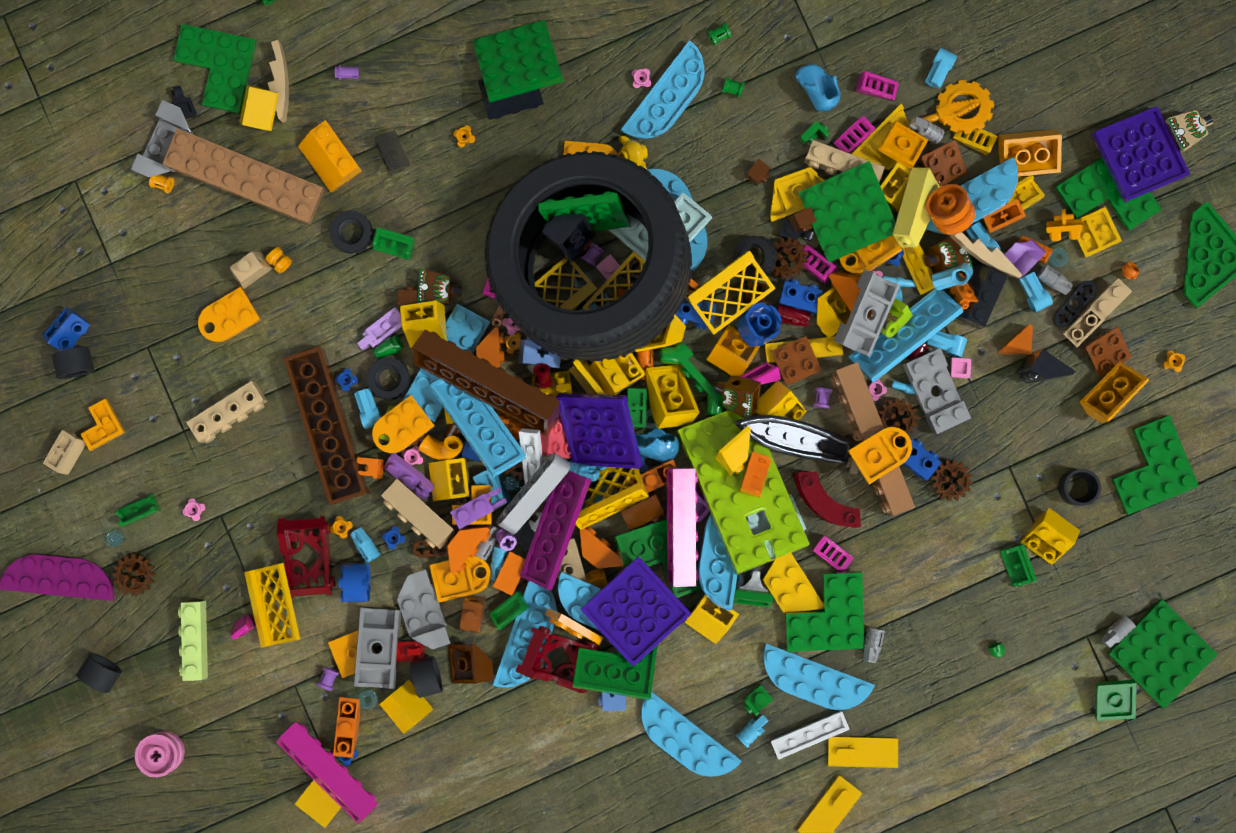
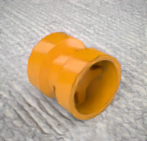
(278, 260)

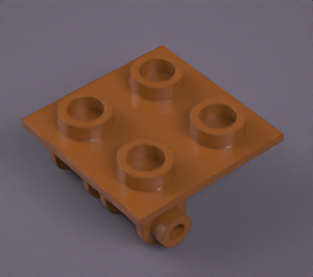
(945, 163)
(1107, 351)
(796, 361)

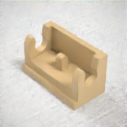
(64, 452)

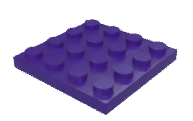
(1140, 154)
(599, 430)
(635, 611)

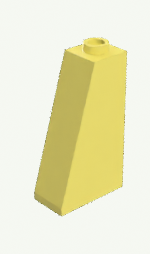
(913, 213)

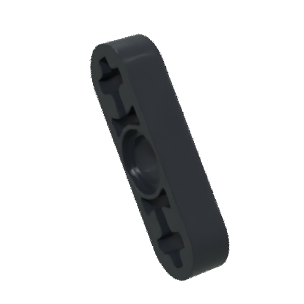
(1069, 318)

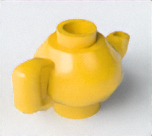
(633, 151)

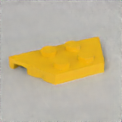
(869, 148)
(785, 193)
(791, 586)

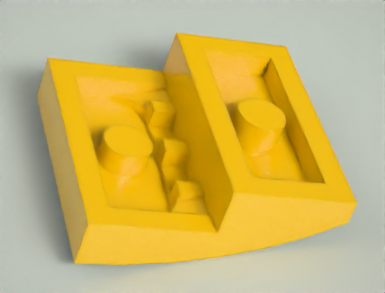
(1027, 192)
(1097, 232)
(318, 804)

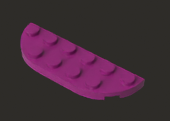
(58, 577)

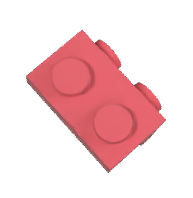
(555, 442)

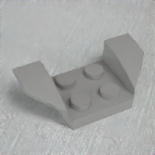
(170, 119)
(422, 611)

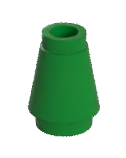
(388, 347)

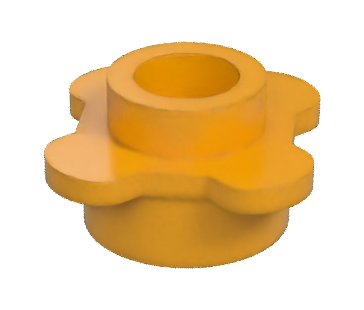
(466, 130)
(508, 341)
(1180, 358)
(336, 527)

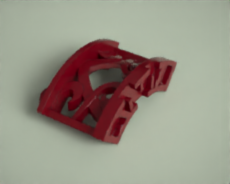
(822, 504)
(285, 538)
(532, 662)

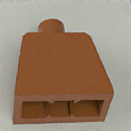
(472, 614)

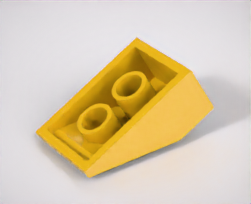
(670, 397)

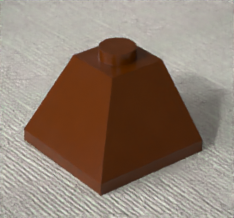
(469, 664)

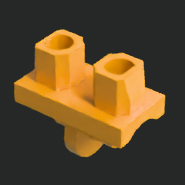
(1064, 223)

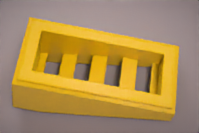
(977, 146)

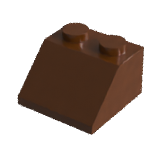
(643, 512)

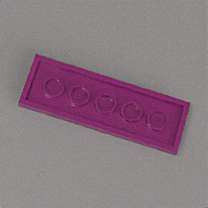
(555, 530)

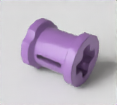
(592, 255)
(822, 398)
(506, 540)
(327, 678)

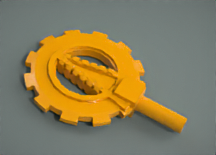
(950, 112)

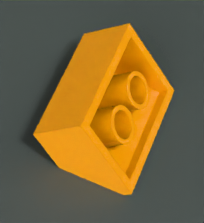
(1033, 151)
(329, 156)
(1113, 392)

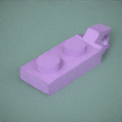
(381, 329)

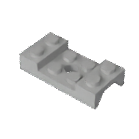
(862, 332)
(946, 408)
(372, 668)

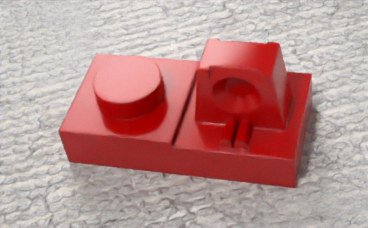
(410, 651)

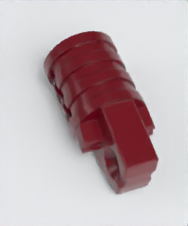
(793, 316)

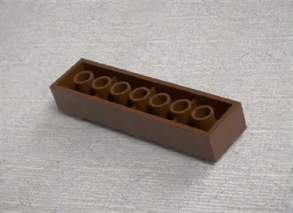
(486, 382)
(326, 425)

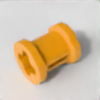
(162, 183)

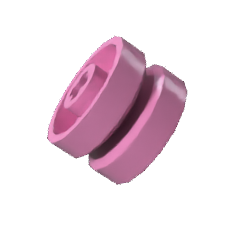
(148, 751)

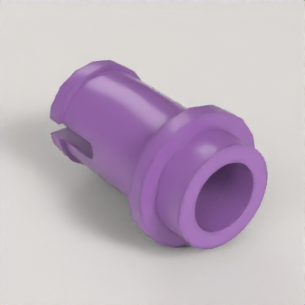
(346, 72)

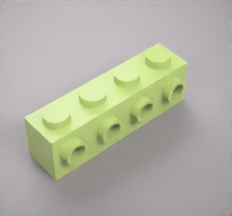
(194, 640)

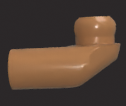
(498, 317)

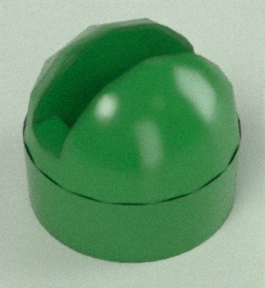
(997, 649)

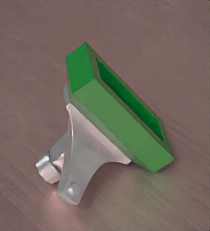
(753, 592)

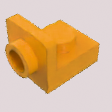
(597, 578)

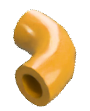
(441, 450)

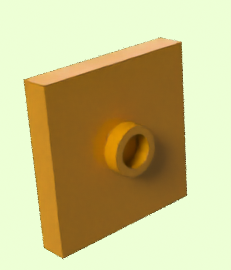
(903, 145)
(345, 653)

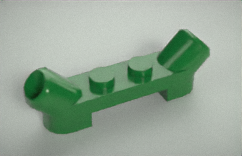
(679, 355)

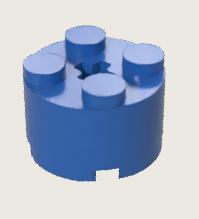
(759, 324)
(355, 582)

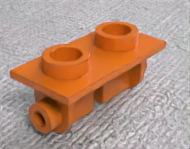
(964, 294)

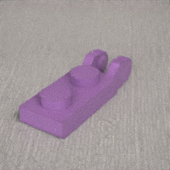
(409, 476)
(476, 509)

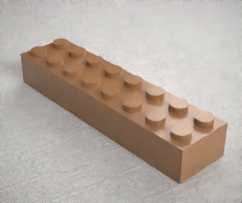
(243, 176)
(865, 423)

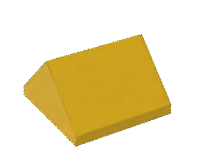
(258, 108)
(406, 707)

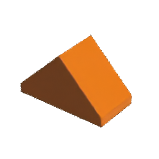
(1004, 216)
(1020, 344)

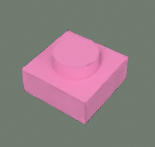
(607, 267)
(960, 368)

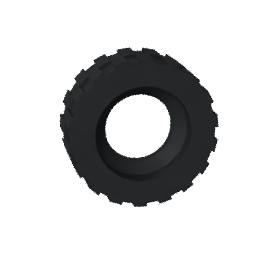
(337, 228)
(766, 247)
(374, 374)

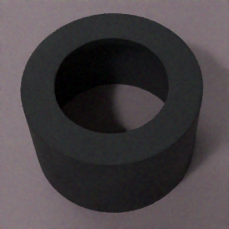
(73, 363)
(1093, 483)
(99, 673)
(426, 677)

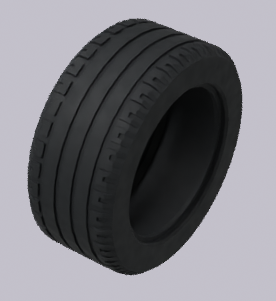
(628, 320)

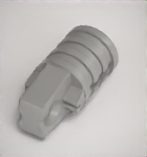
(927, 129)
(1054, 279)
(486, 548)
(1118, 631)
(873, 644)

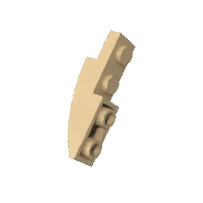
(1097, 312)

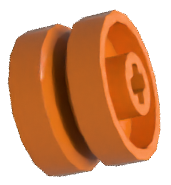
(950, 209)

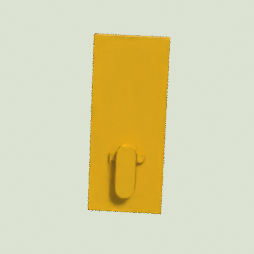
(863, 752)
(831, 808)

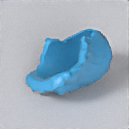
(819, 86)
(658, 445)

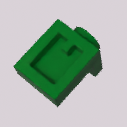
(811, 135)
(757, 700)

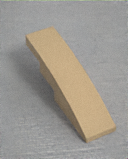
(281, 81)
(991, 257)

